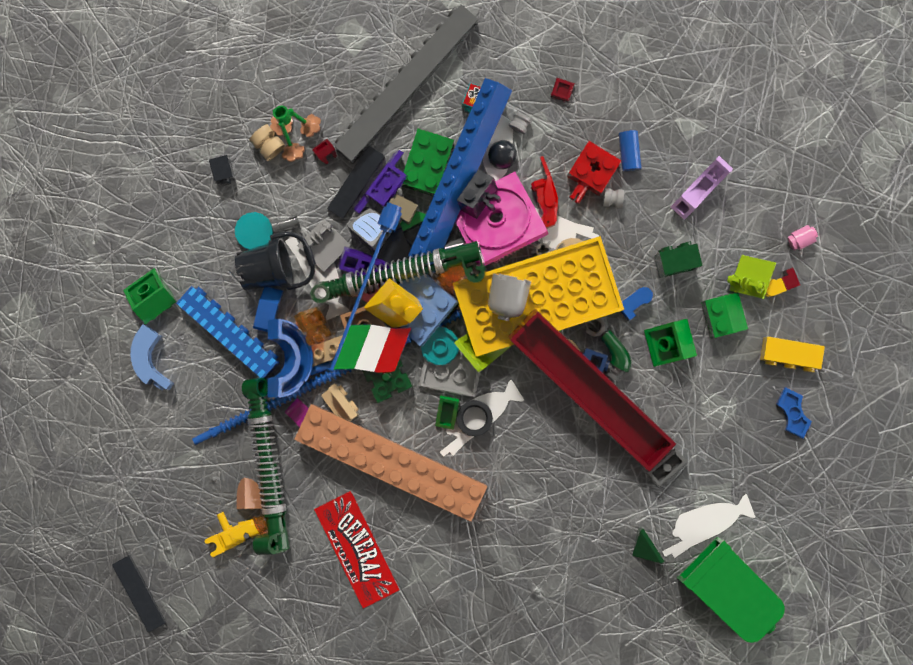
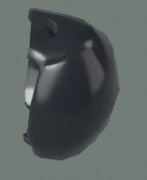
(502, 154)

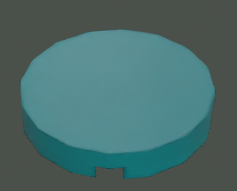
(253, 230)
(440, 347)

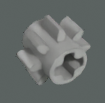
(544, 245)

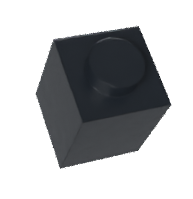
(222, 170)

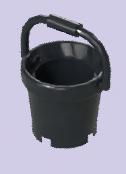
(271, 264)

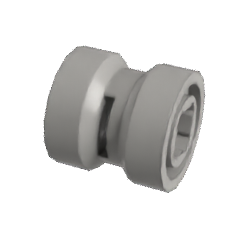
(613, 198)

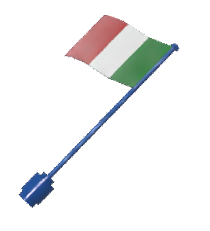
(372, 346)

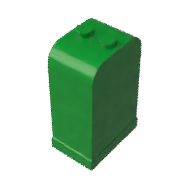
(733, 591)

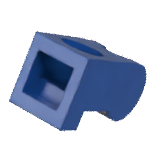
(639, 297)

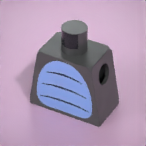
(367, 230)

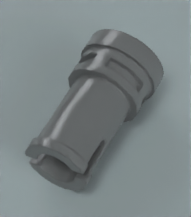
(285, 224)

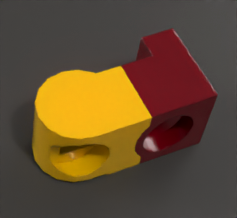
(783, 284)

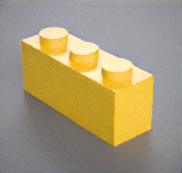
(792, 354)

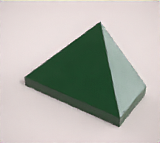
(645, 548)

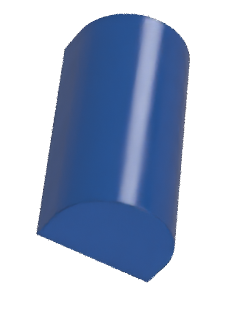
(629, 150)

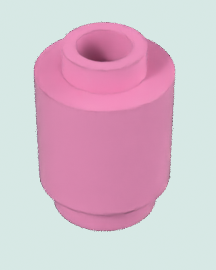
(802, 237)

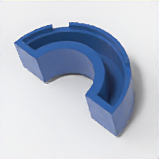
(297, 358)

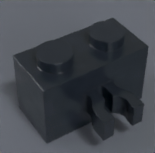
(478, 194)

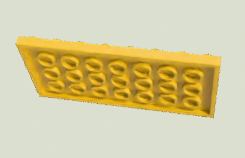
(565, 287)

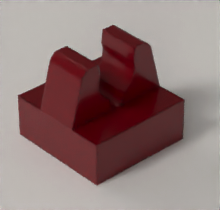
(323, 150)

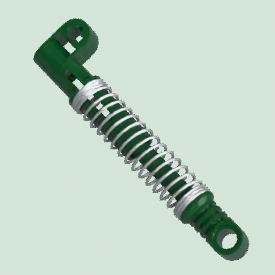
(350, 285)
(273, 509)

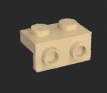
(339, 404)

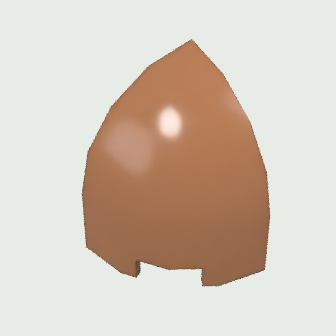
(248, 495)

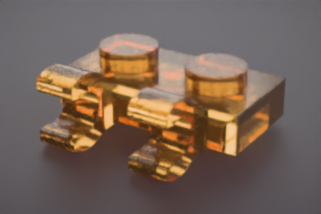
(313, 324)

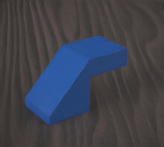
(267, 308)

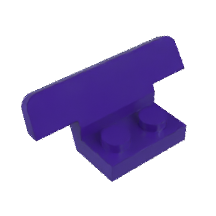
(385, 184)

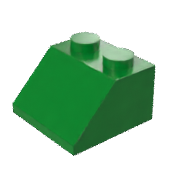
(149, 296)
(724, 315)
(670, 342)

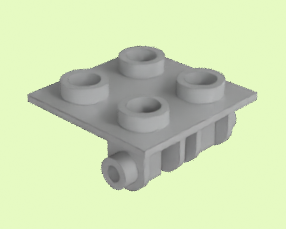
(325, 244)

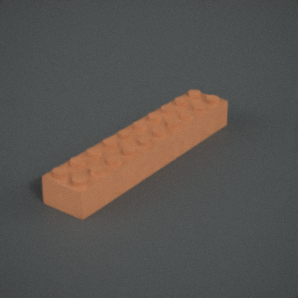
(391, 462)

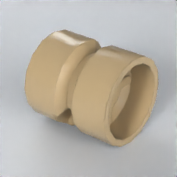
(265, 140)

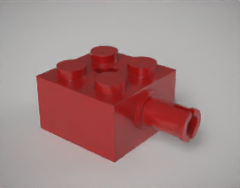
(589, 180)

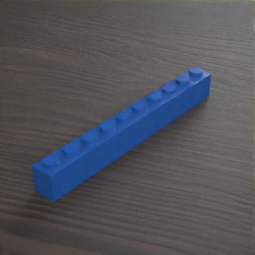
(461, 167)

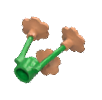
(282, 124)

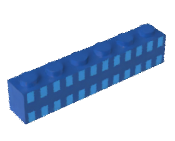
(227, 332)

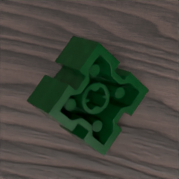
(387, 382)

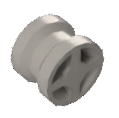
(520, 122)

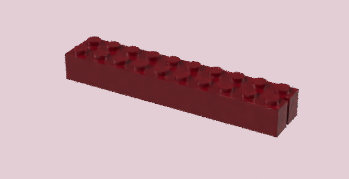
(591, 390)

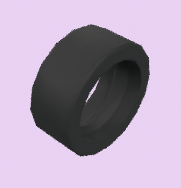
(474, 403)

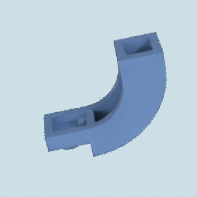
(141, 358)

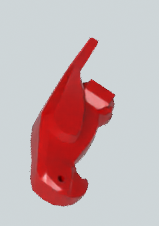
(546, 197)

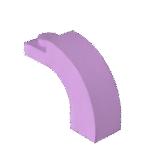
(701, 188)

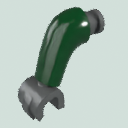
(619, 355)

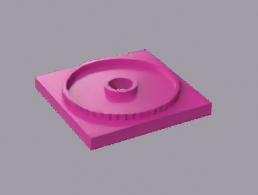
(516, 229)

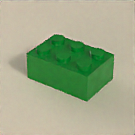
(427, 161)

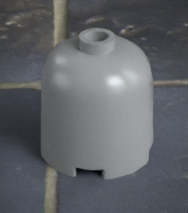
(508, 296)

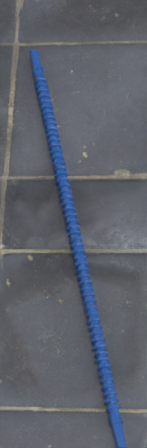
(215, 431)

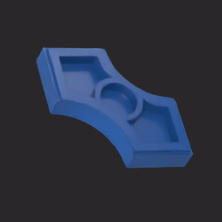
(790, 403)

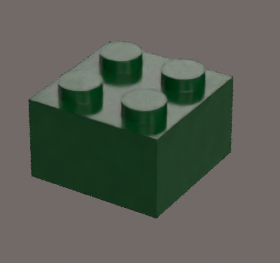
(678, 260)

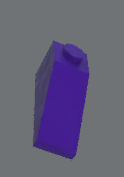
(357, 260)

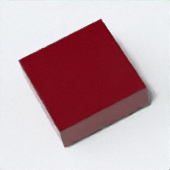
(562, 89)

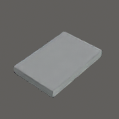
(455, 377)

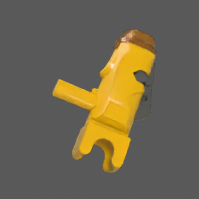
(236, 536)

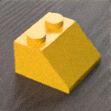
(394, 305)

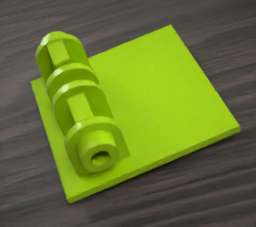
(752, 276)

